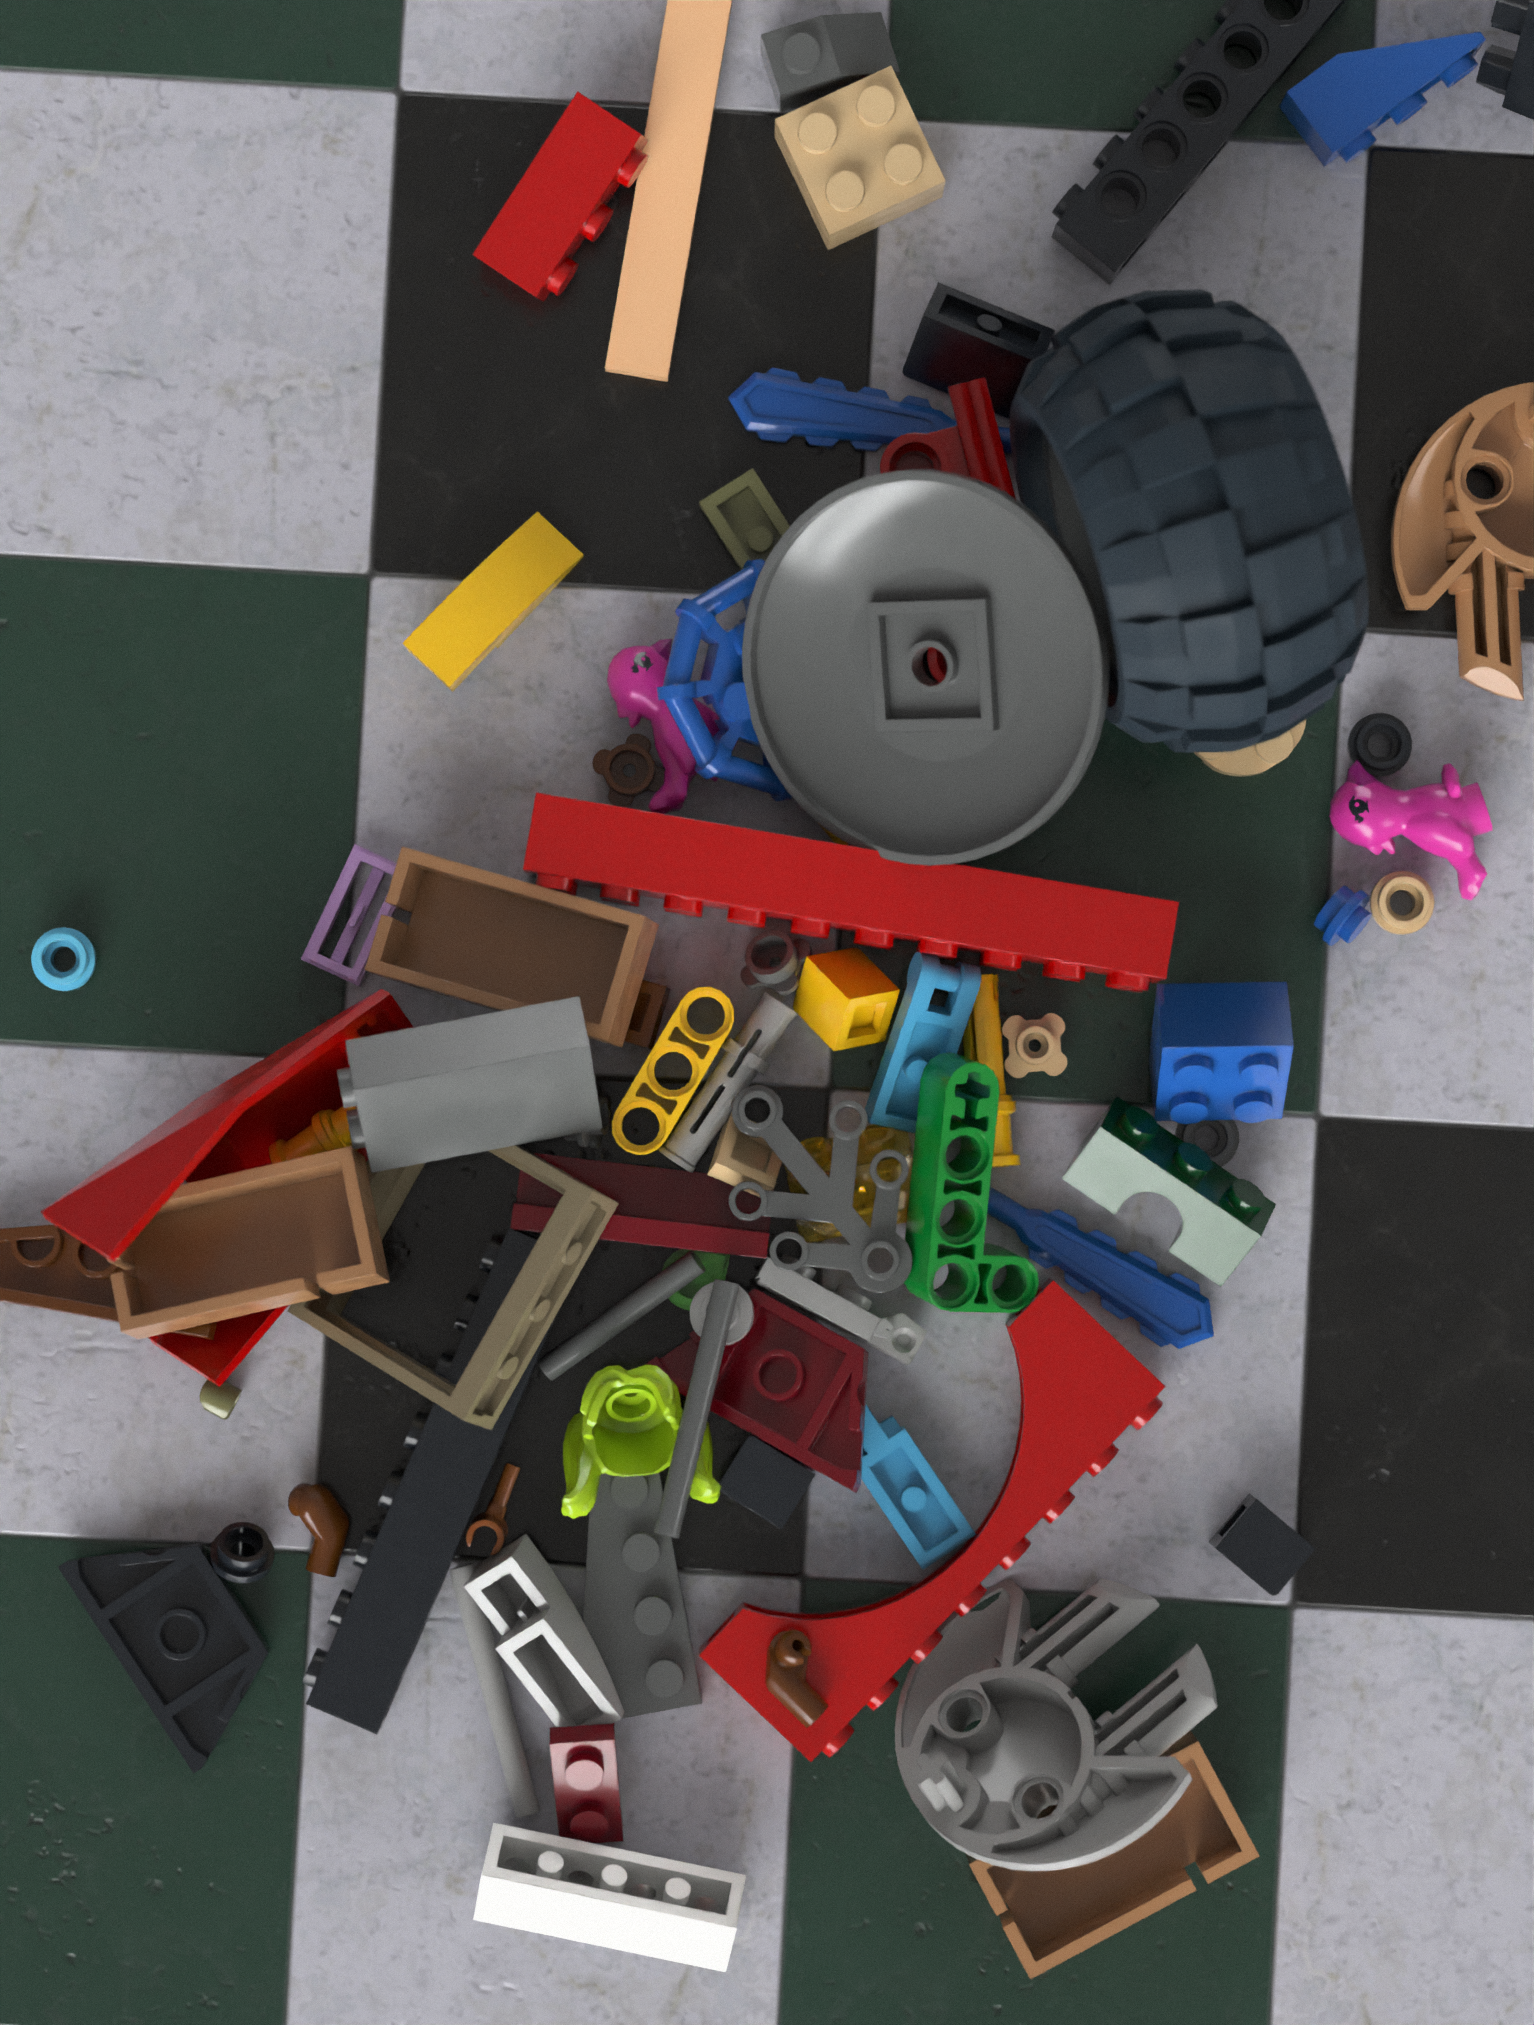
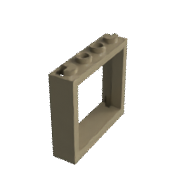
(520, 1319)

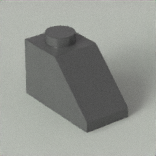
(824, 56)

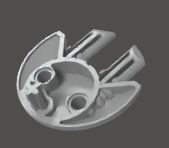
(1038, 1738)

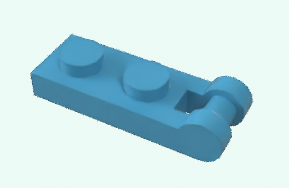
(920, 1035)

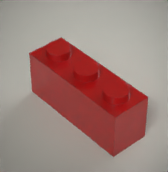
(563, 198)

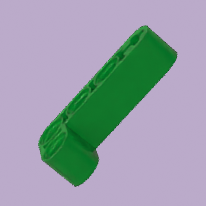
(968, 1185)

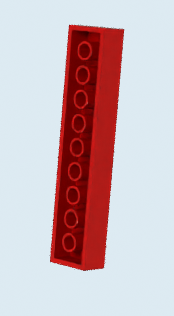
(850, 890)

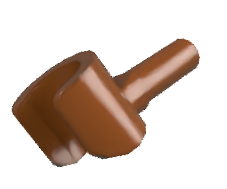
(496, 1509)

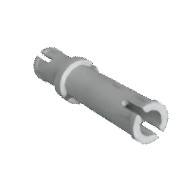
(772, 1020)

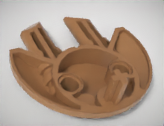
(1470, 543)

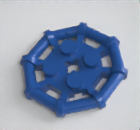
(719, 685)

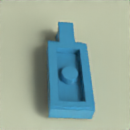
(910, 1492)

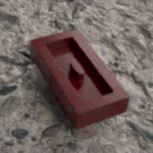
(586, 1783)

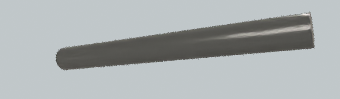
(696, 1408)

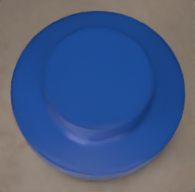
(1343, 916)

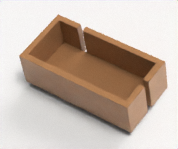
(511, 943)
(252, 1244)
(1079, 1906)

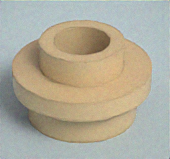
(1421, 897)

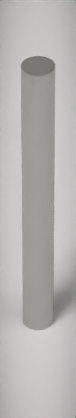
(496, 1697)

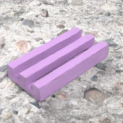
(335, 963)

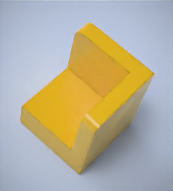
(845, 998)

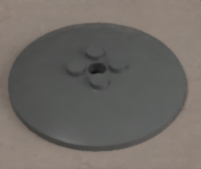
(843, 683)

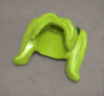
(627, 1430)

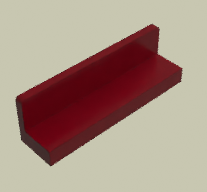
(653, 1207)

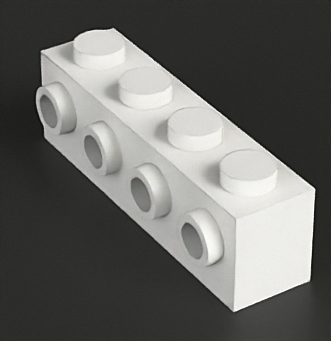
(609, 1897)

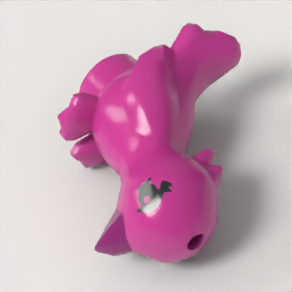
(633, 685)
(1433, 816)

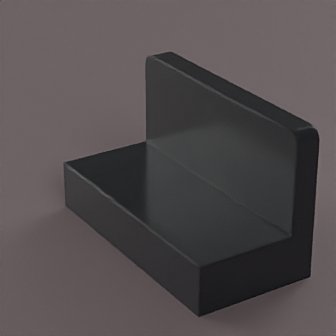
(974, 340)

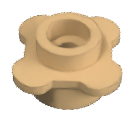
(1021, 1058)

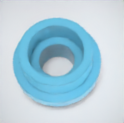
(45, 950)

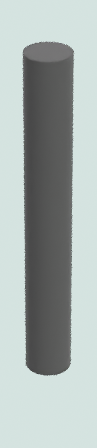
(621, 1315)

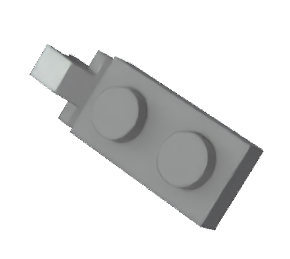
(844, 1310)

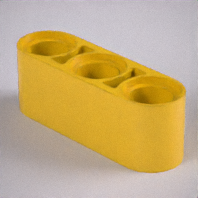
(681, 1039)

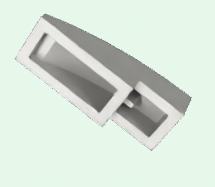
(544, 1636)

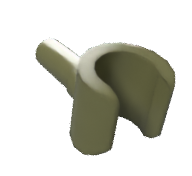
(218, 1399)

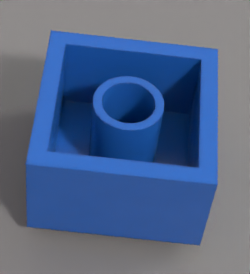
(1220, 1051)

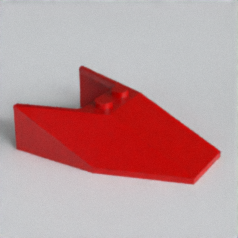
(216, 1137)

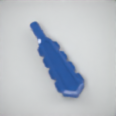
(824, 412)
(1128, 1284)

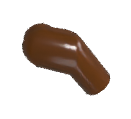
(325, 1521)
(787, 1676)

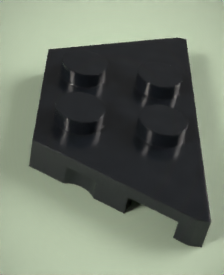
(175, 1637)

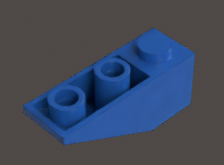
(1365, 88)

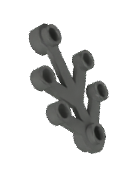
(828, 1198)

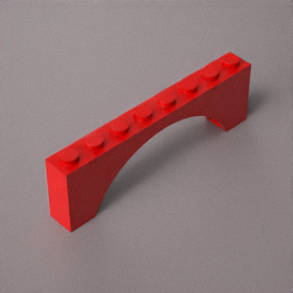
(1074, 1403)

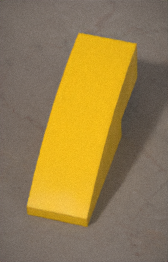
(493, 601)

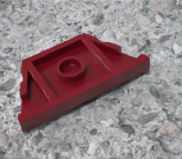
(789, 1388)

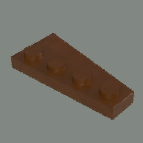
(61, 1274)

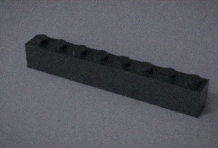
(423, 1523)

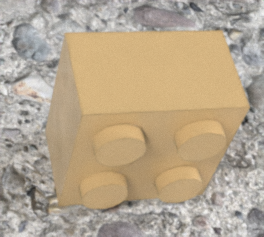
(859, 157)

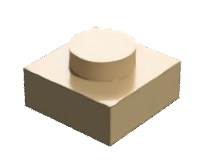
(744, 1159)

